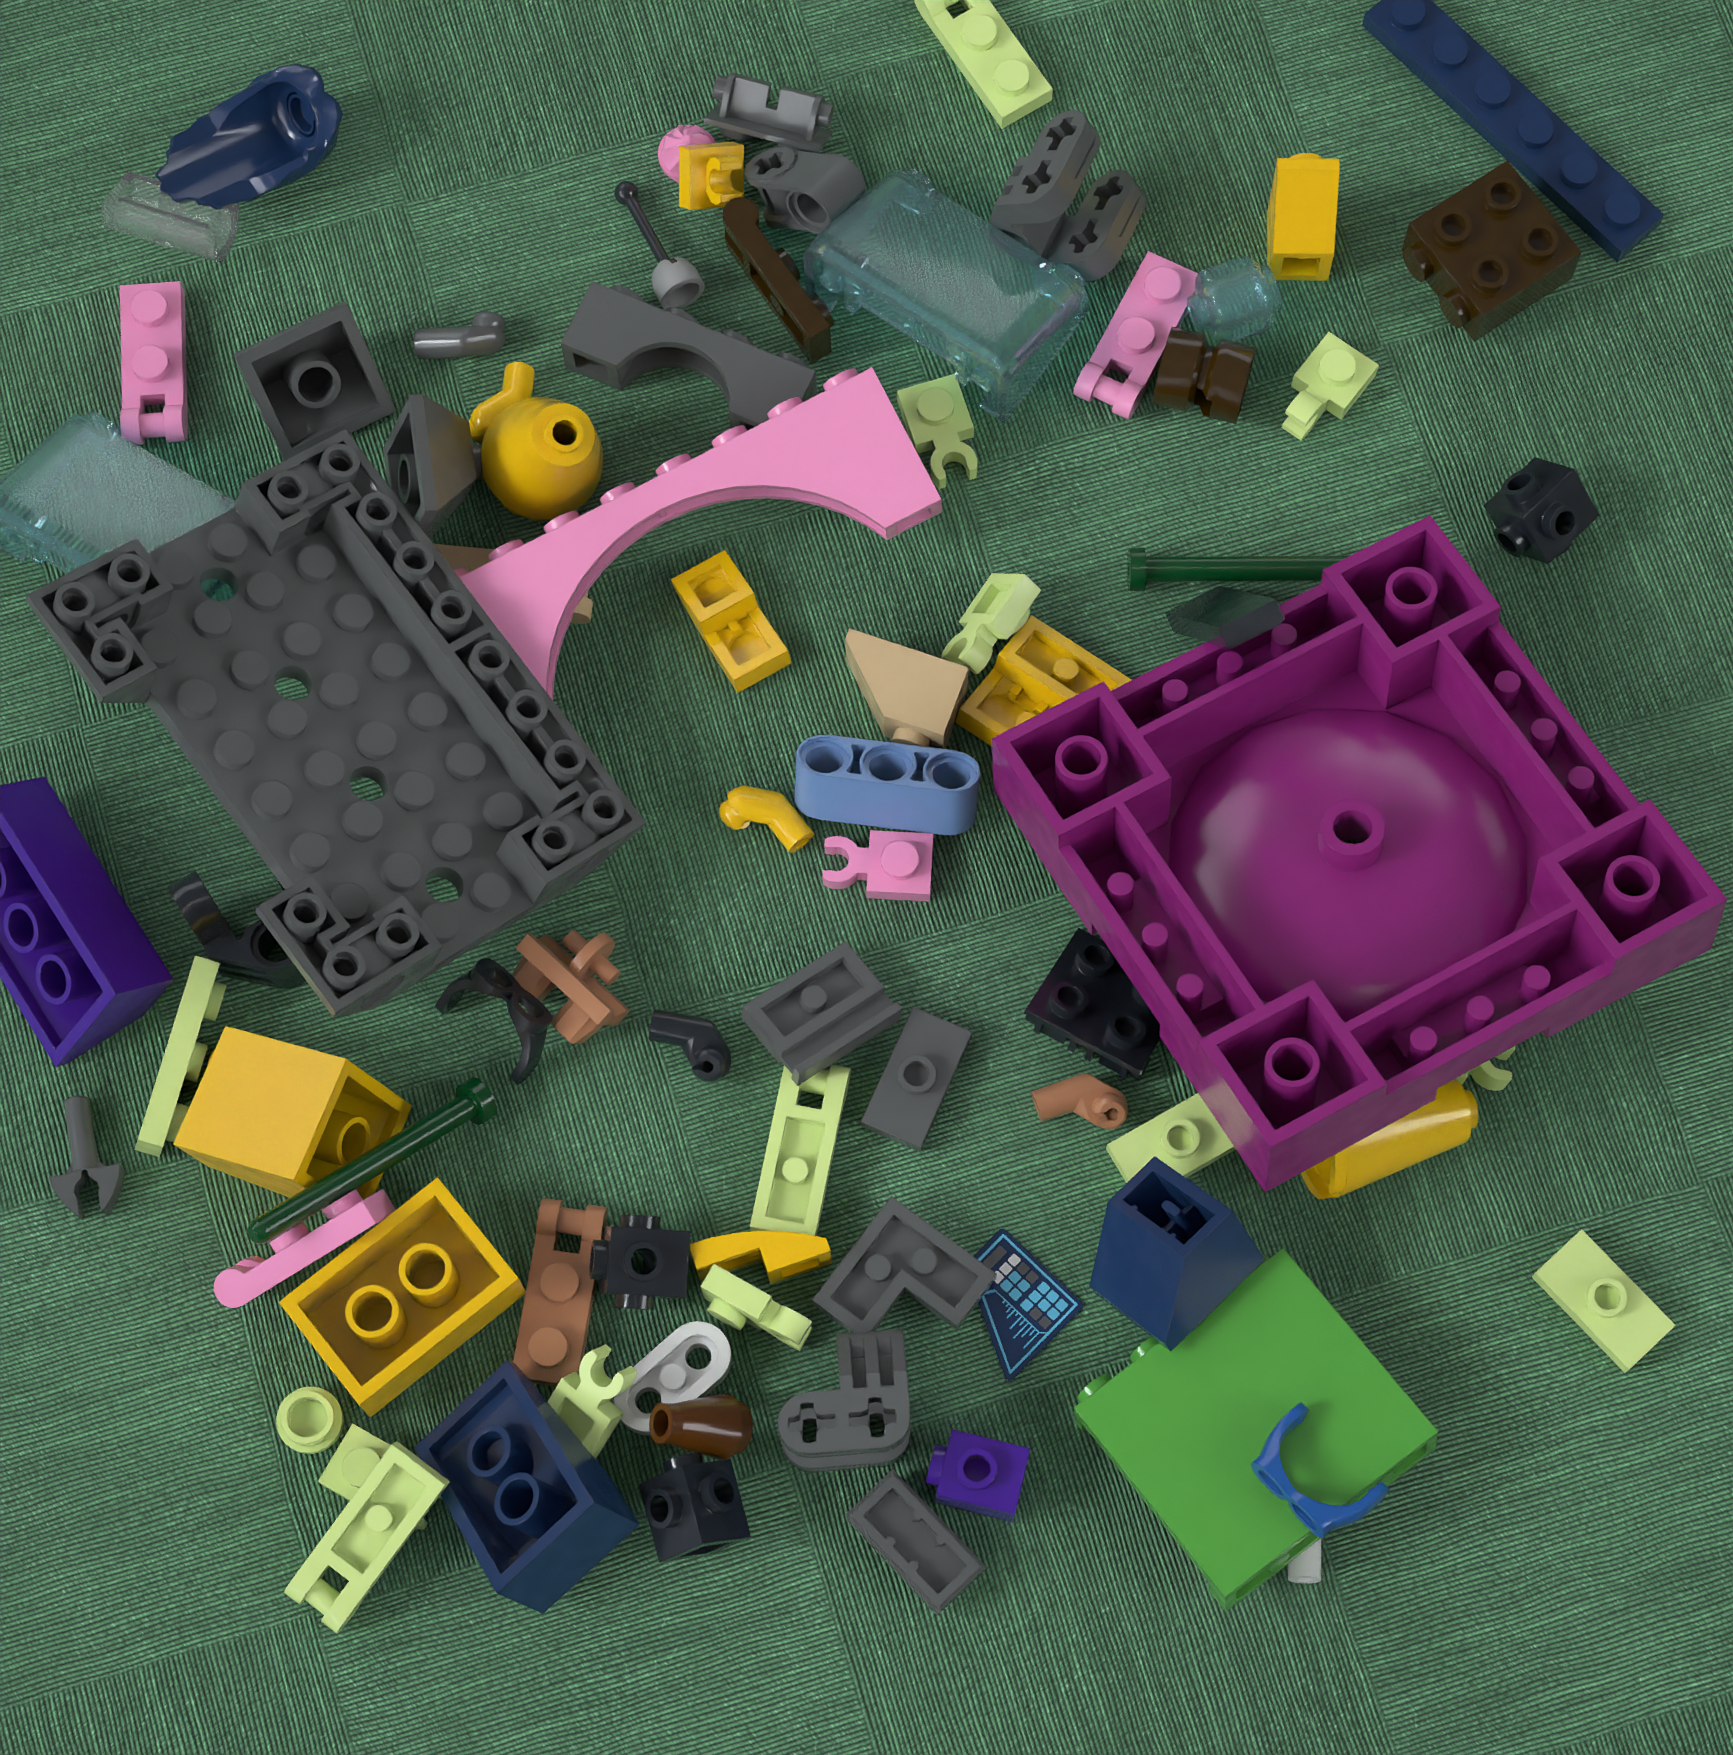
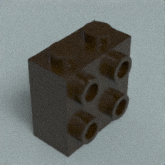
(1489, 251)

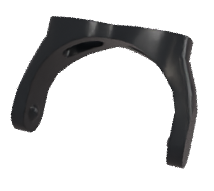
(530, 1027)

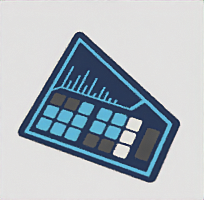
(1023, 1304)

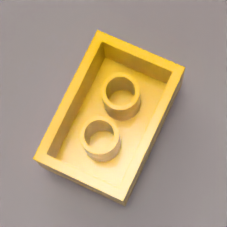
(403, 1297)

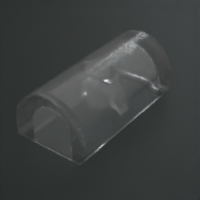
(143, 212)

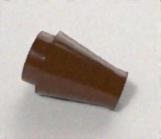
(706, 1425)

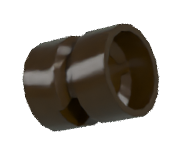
(1203, 375)

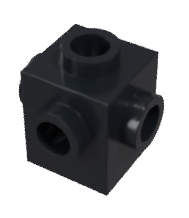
(1540, 511)
(664, 1257)
(694, 1508)

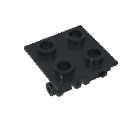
(1096, 1007)

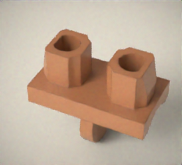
(590, 1002)

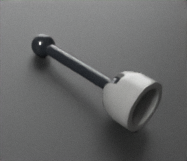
(673, 279)

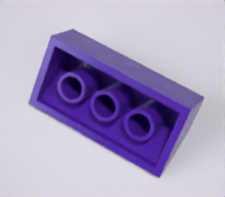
(65, 931)

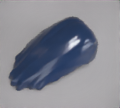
(254, 140)

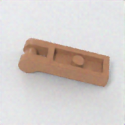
(558, 1294)

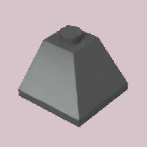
(431, 461)

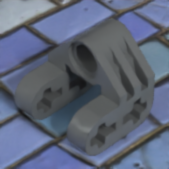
(1046, 186)
(871, 1387)

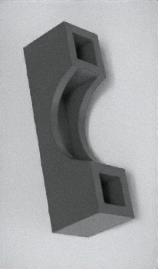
(623, 337)

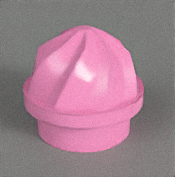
(669, 146)

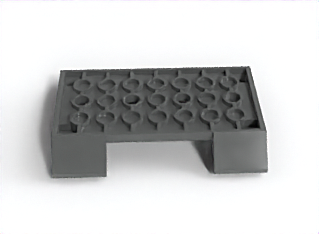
(400, 689)

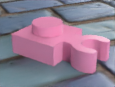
(893, 865)

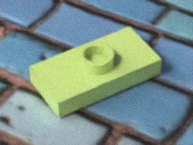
(1181, 1137)
(1603, 1301)

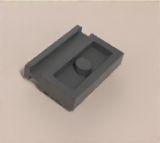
(821, 1013)

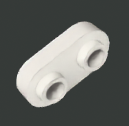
(671, 1377)

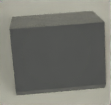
(314, 381)

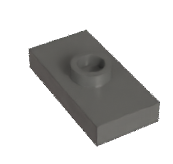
(916, 1079)
(915, 1542)

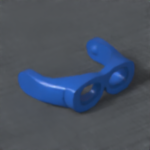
(1316, 1516)

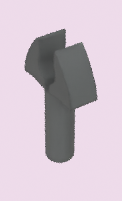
(85, 1162)

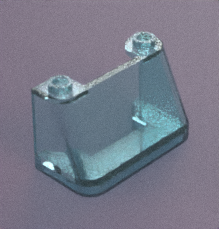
(949, 285)
(96, 491)

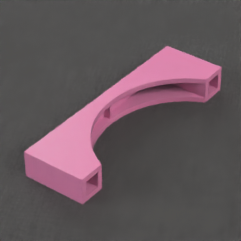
(827, 452)

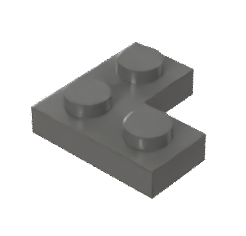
(901, 1256)

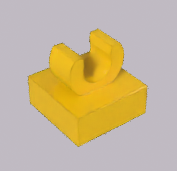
(710, 174)

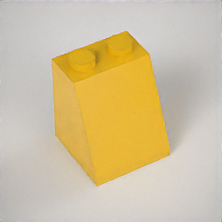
(286, 1113)

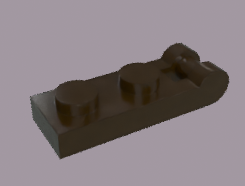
(777, 279)

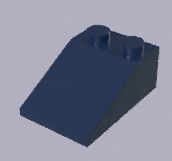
(525, 1490)

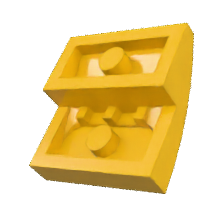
(1030, 677)

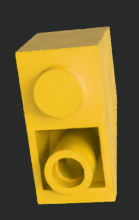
(1302, 217)

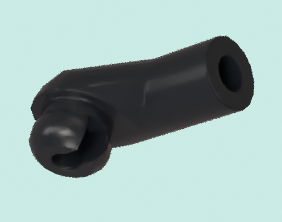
(699, 1040)

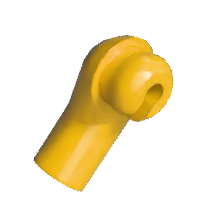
(517, 385)

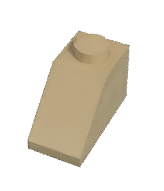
(907, 690)

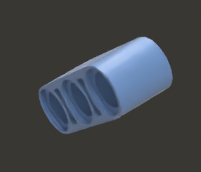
(886, 784)

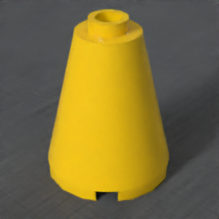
(541, 458)
(1403, 1143)

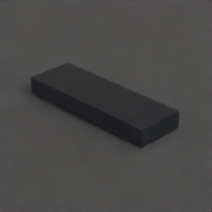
(1225, 616)

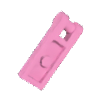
(1137, 335)
(153, 361)
(301, 1248)

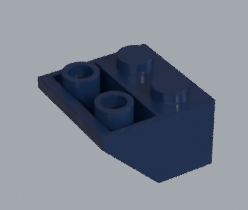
(1169, 1253)

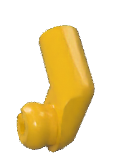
(768, 808)

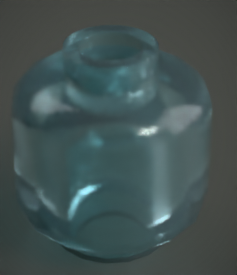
(1234, 300)

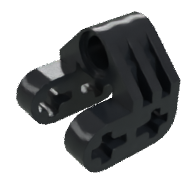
(238, 958)

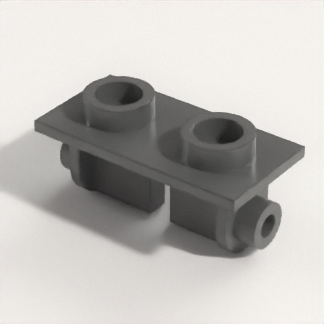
(748, 115)

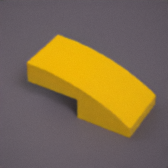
(731, 621)
(782, 1253)

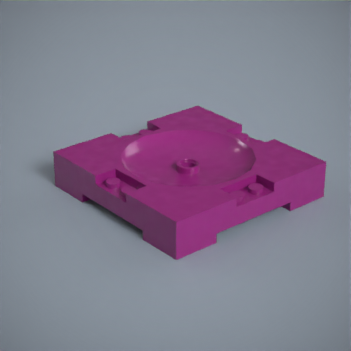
(1329, 978)

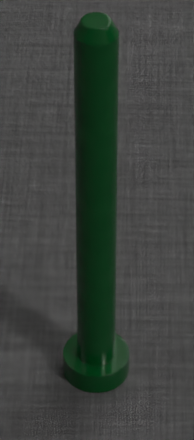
(1223, 568)
(471, 1103)

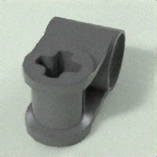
(804, 187)

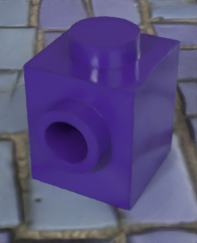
(978, 1475)

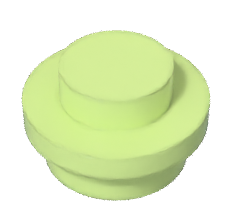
(309, 1420)

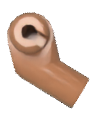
(1085, 1097)

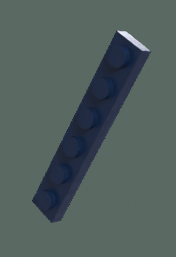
(1515, 123)

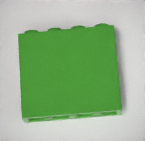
(1200, 1415)

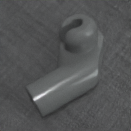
(480, 339)

